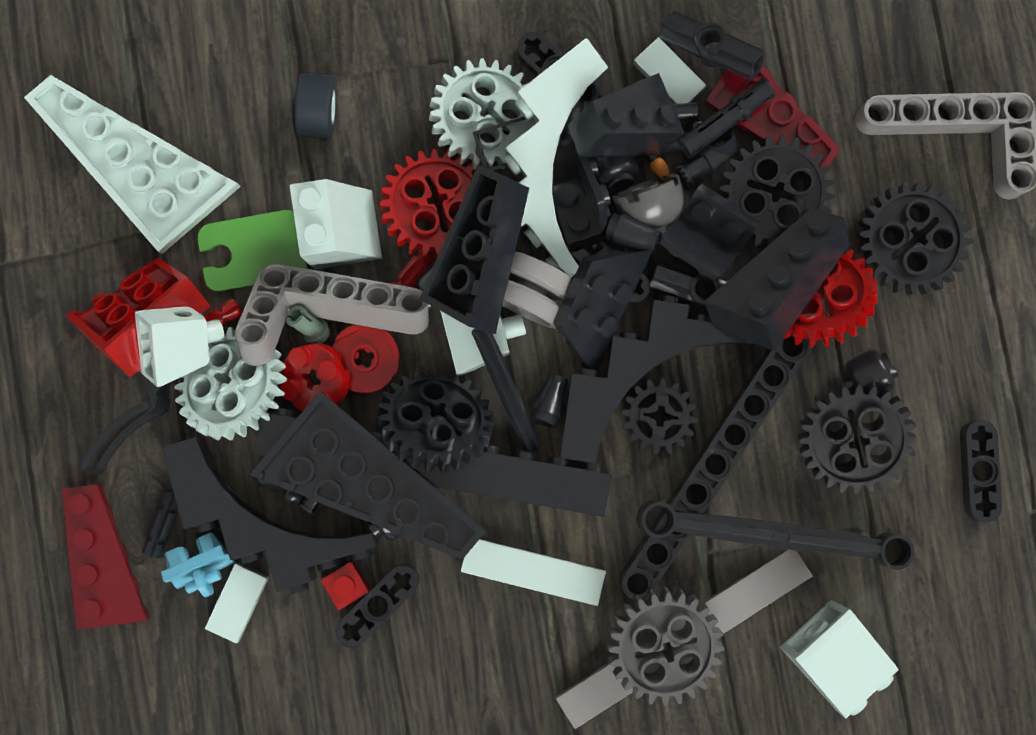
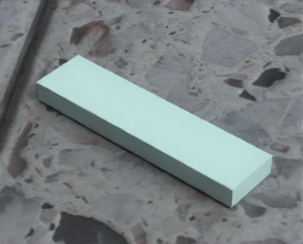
(534, 571)

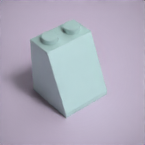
(335, 223)
(840, 658)

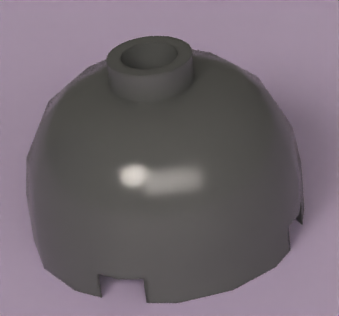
(652, 202)

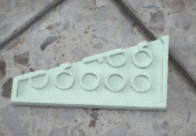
(143, 174)

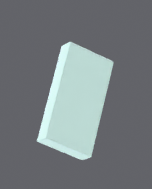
(677, 77)
(236, 603)

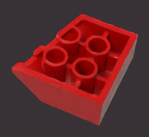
(112, 321)

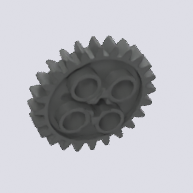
(671, 676)

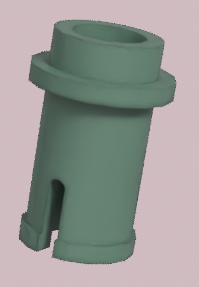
(313, 329)

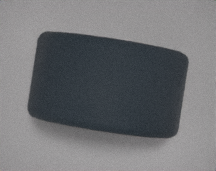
(315, 105)

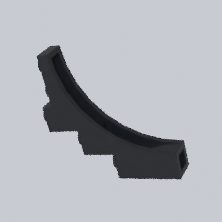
(629, 359)
(207, 497)

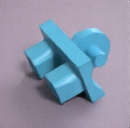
(200, 570)

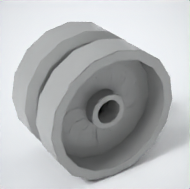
(533, 287)

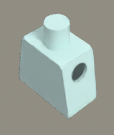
(174, 342)
(464, 348)

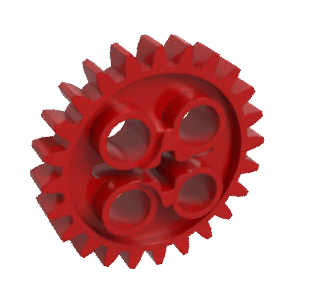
(407, 211)
(848, 282)

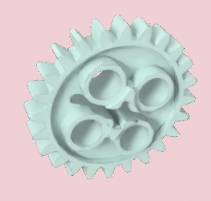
(460, 132)
(229, 385)

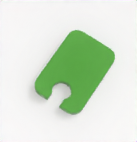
(253, 244)

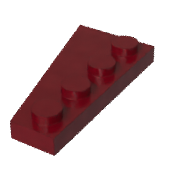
(775, 117)
(98, 563)

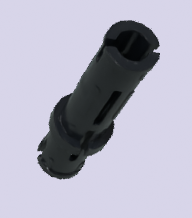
(739, 108)

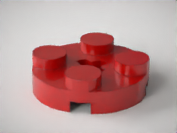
(384, 365)
(329, 370)

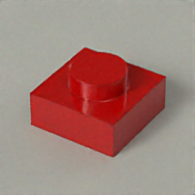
(345, 585)

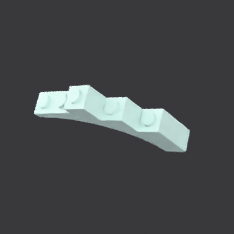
(549, 102)

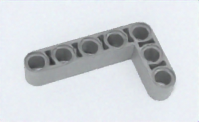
(962, 120)
(324, 297)

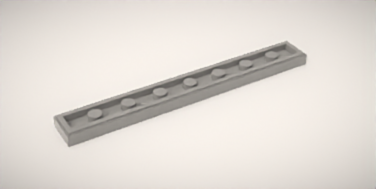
(730, 608)

